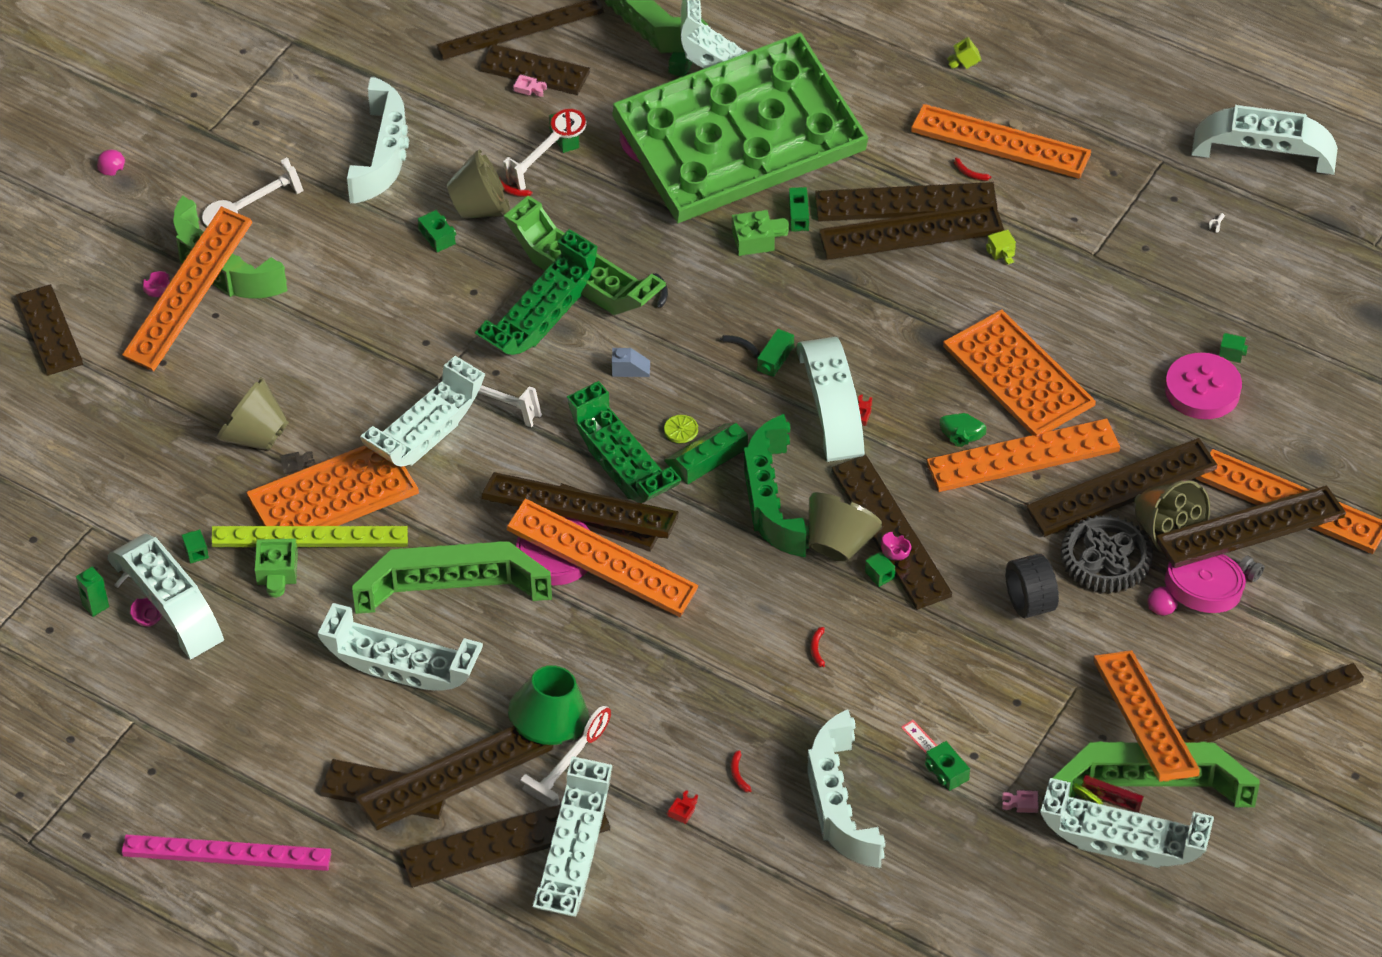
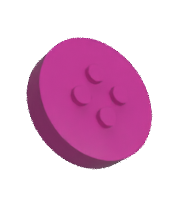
(1203, 385)
(561, 570)
(1207, 585)

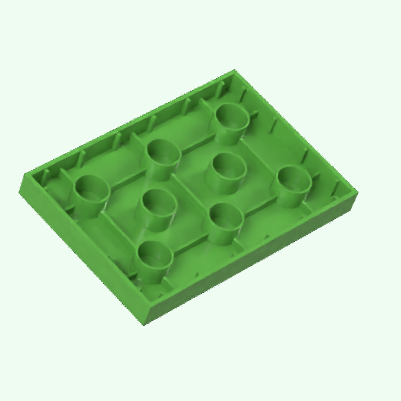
(739, 127)

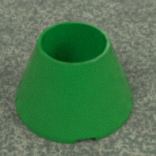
(549, 707)

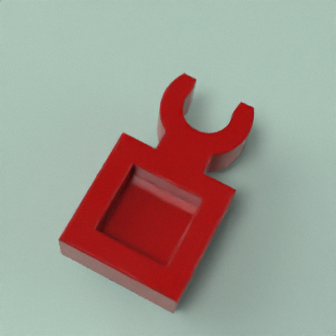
(865, 409)
(683, 809)

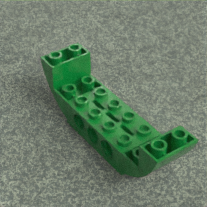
(546, 299)
(616, 447)
(787, 534)

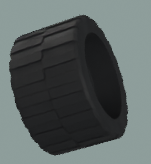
(1032, 585)

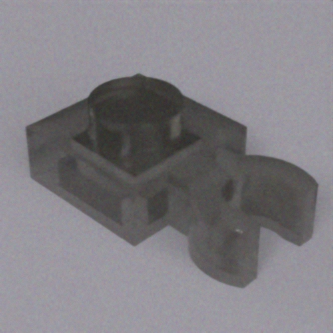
(293, 462)

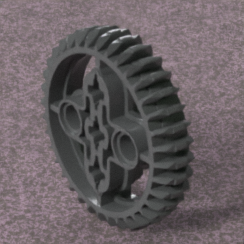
(1106, 553)

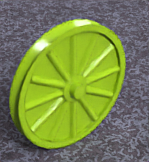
(681, 429)
(1085, 794)

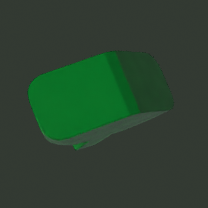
(962, 428)

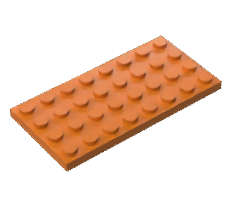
(1019, 373)
(333, 491)

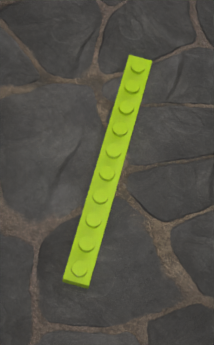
(312, 535)

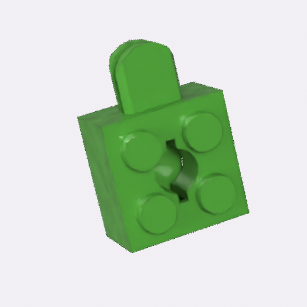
(763, 237)
(276, 564)

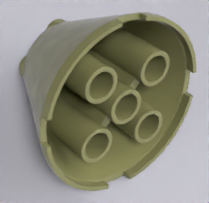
(255, 420)
(1171, 508)

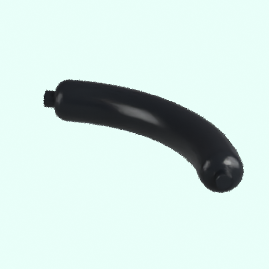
(664, 293)
(743, 342)

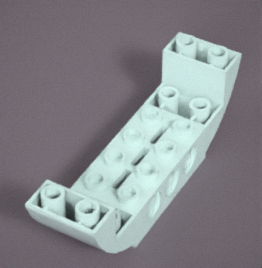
(702, 43)
(1267, 131)
(429, 418)
(170, 592)
(830, 797)
(1124, 832)
(574, 837)

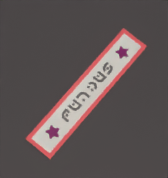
(919, 736)

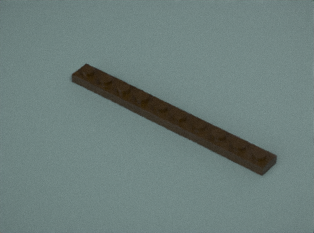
(519, 28)
(1273, 705)

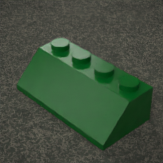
(708, 452)

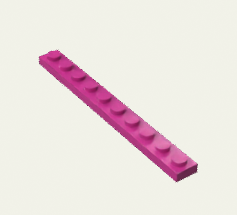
(226, 852)

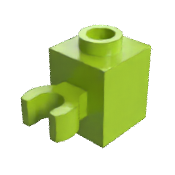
(966, 53)
(1002, 246)

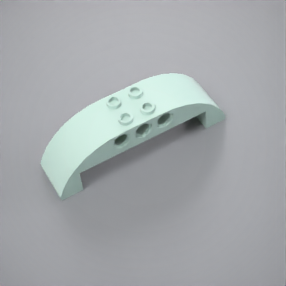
(390, 147)
(833, 397)
(396, 656)

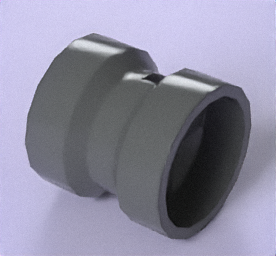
(1251, 568)

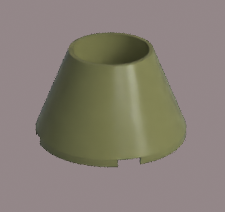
(478, 189)
(839, 528)

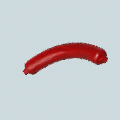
(978, 176)
(516, 192)
(814, 647)
(736, 774)

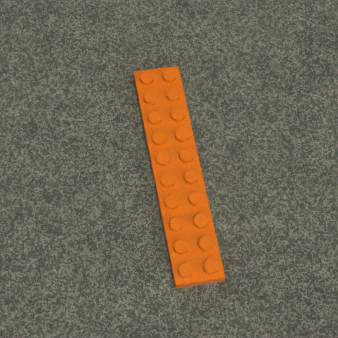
(1001, 141)
(187, 288)
(1023, 455)
(1263, 487)
(602, 557)
(1146, 716)

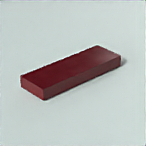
(1113, 794)

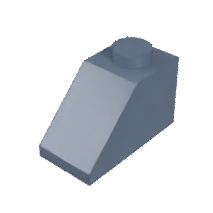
(629, 363)

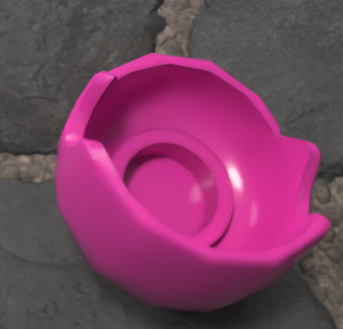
(110, 161)
(156, 284)
(895, 547)
(1162, 601)
(144, 612)

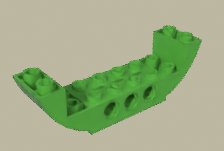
(236, 276)

